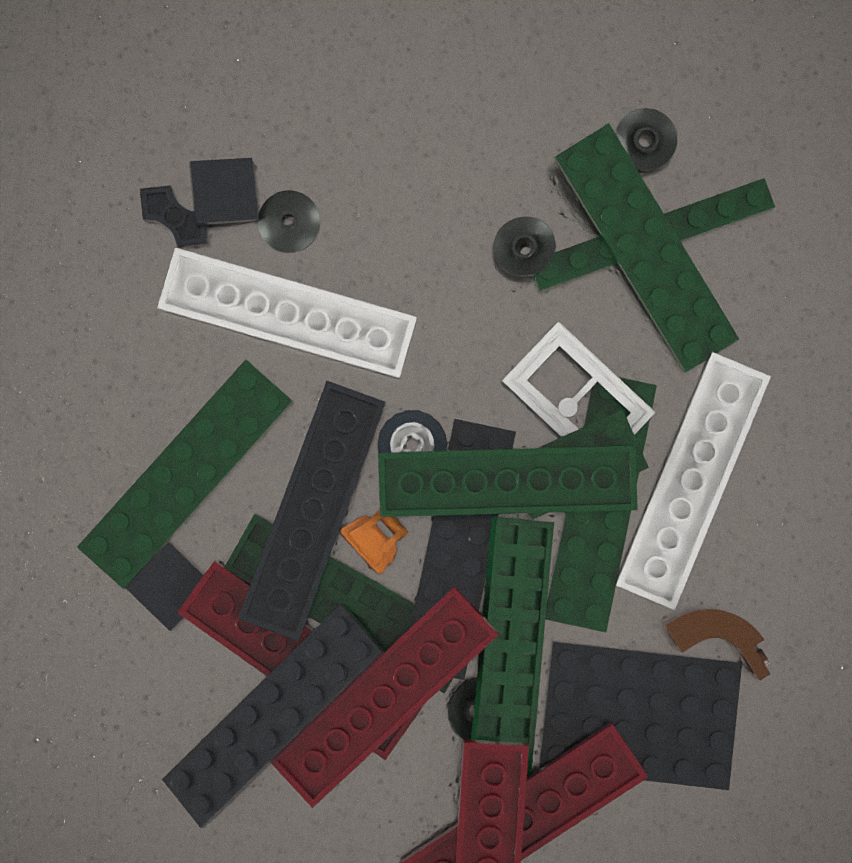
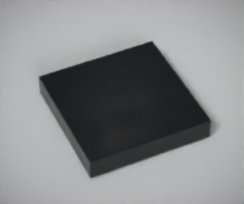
(223, 191)
(165, 585)

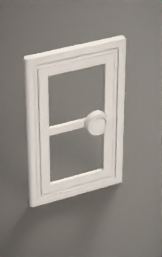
(600, 373)

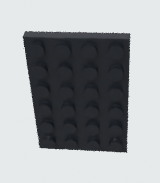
(666, 707)

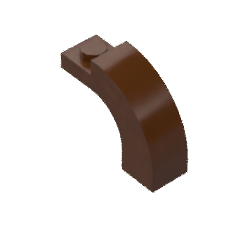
(706, 623)

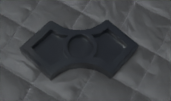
(161, 206)

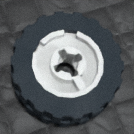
(408, 426)

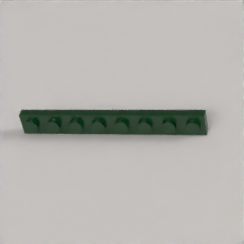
(686, 222)

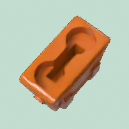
(371, 541)

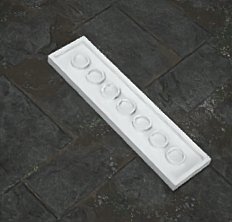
(287, 312)
(692, 480)

